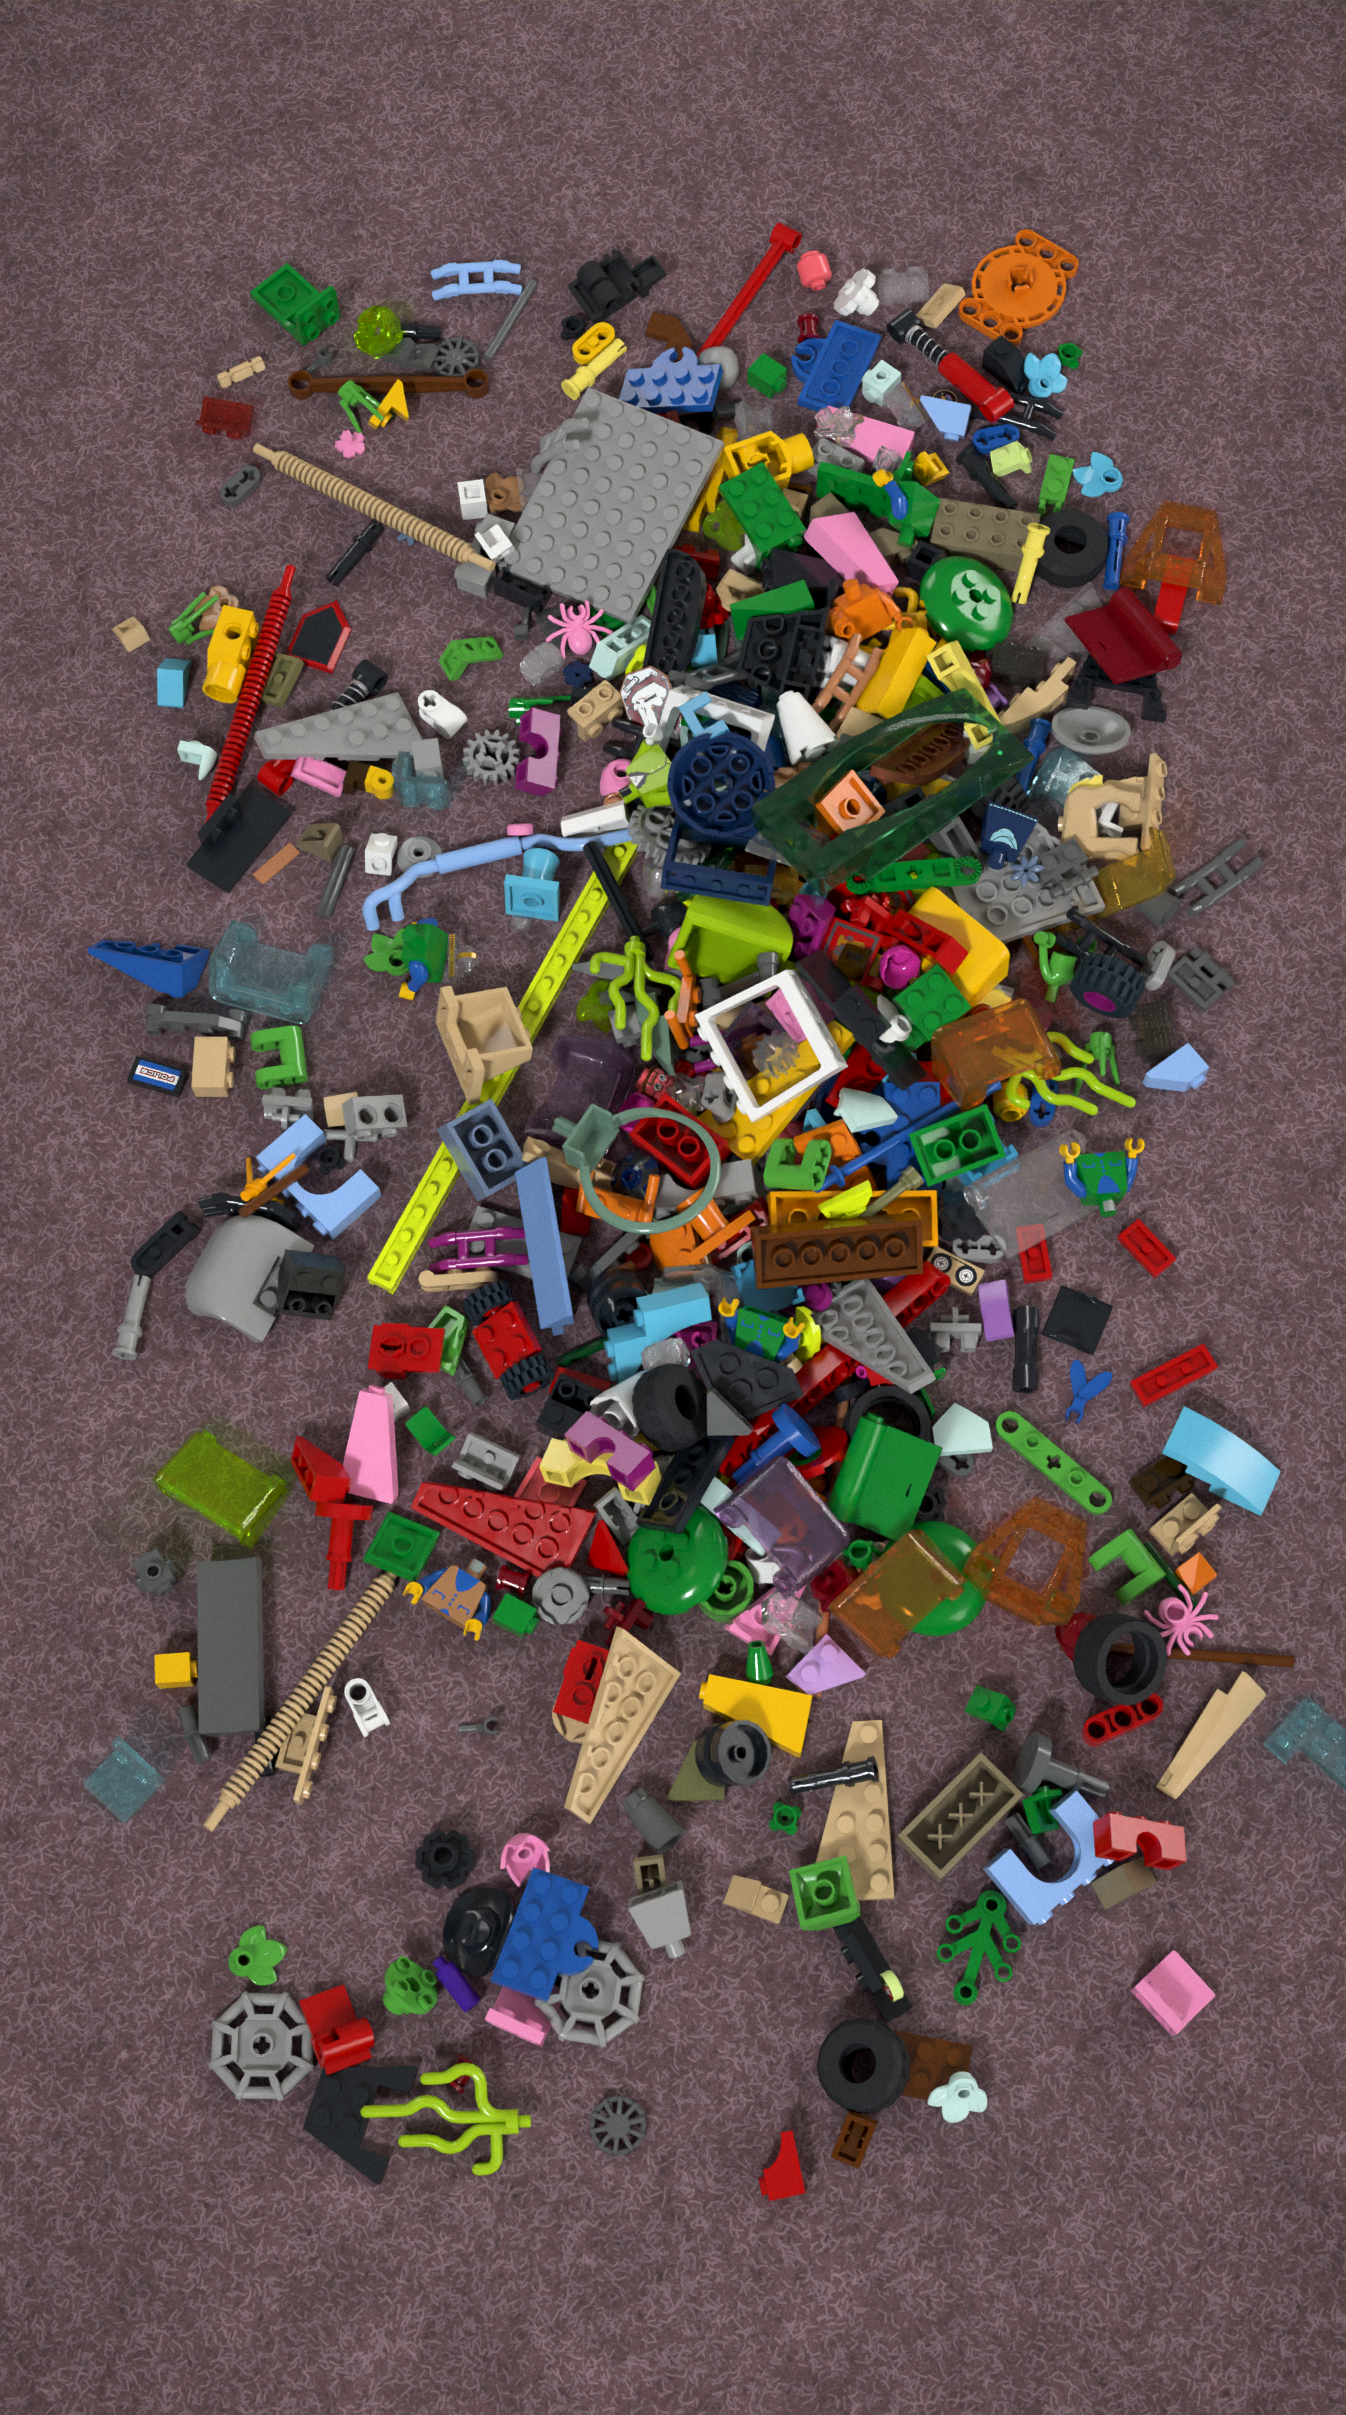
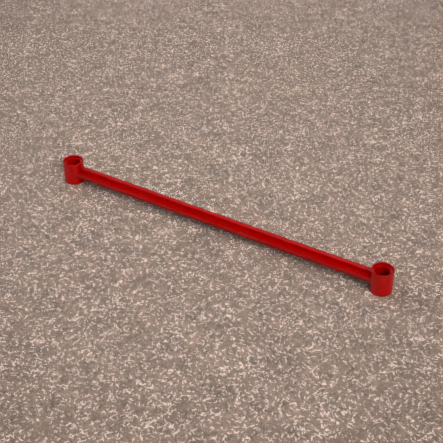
(782, 239)

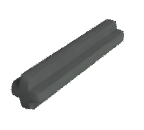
(335, 881)

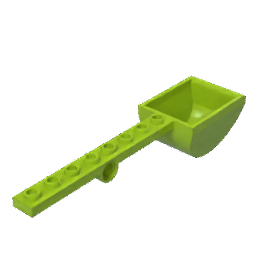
(727, 935)

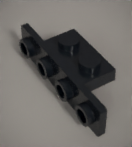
(869, 1962)

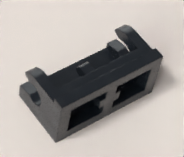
(521, 591)

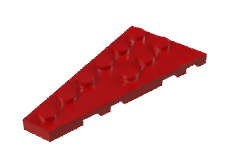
(515, 1528)

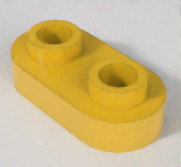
(592, 344)

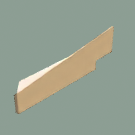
(1211, 1731)

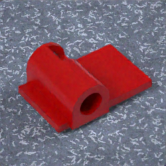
(405, 1349)
(581, 1681)
(331, 2016)

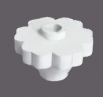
(857, 295)

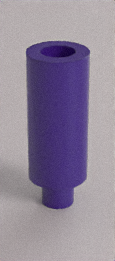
(456, 1984)

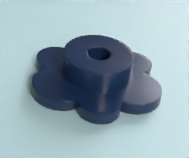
(572, 671)

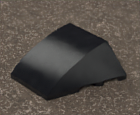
(787, 651)

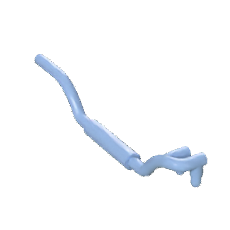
(471, 857)

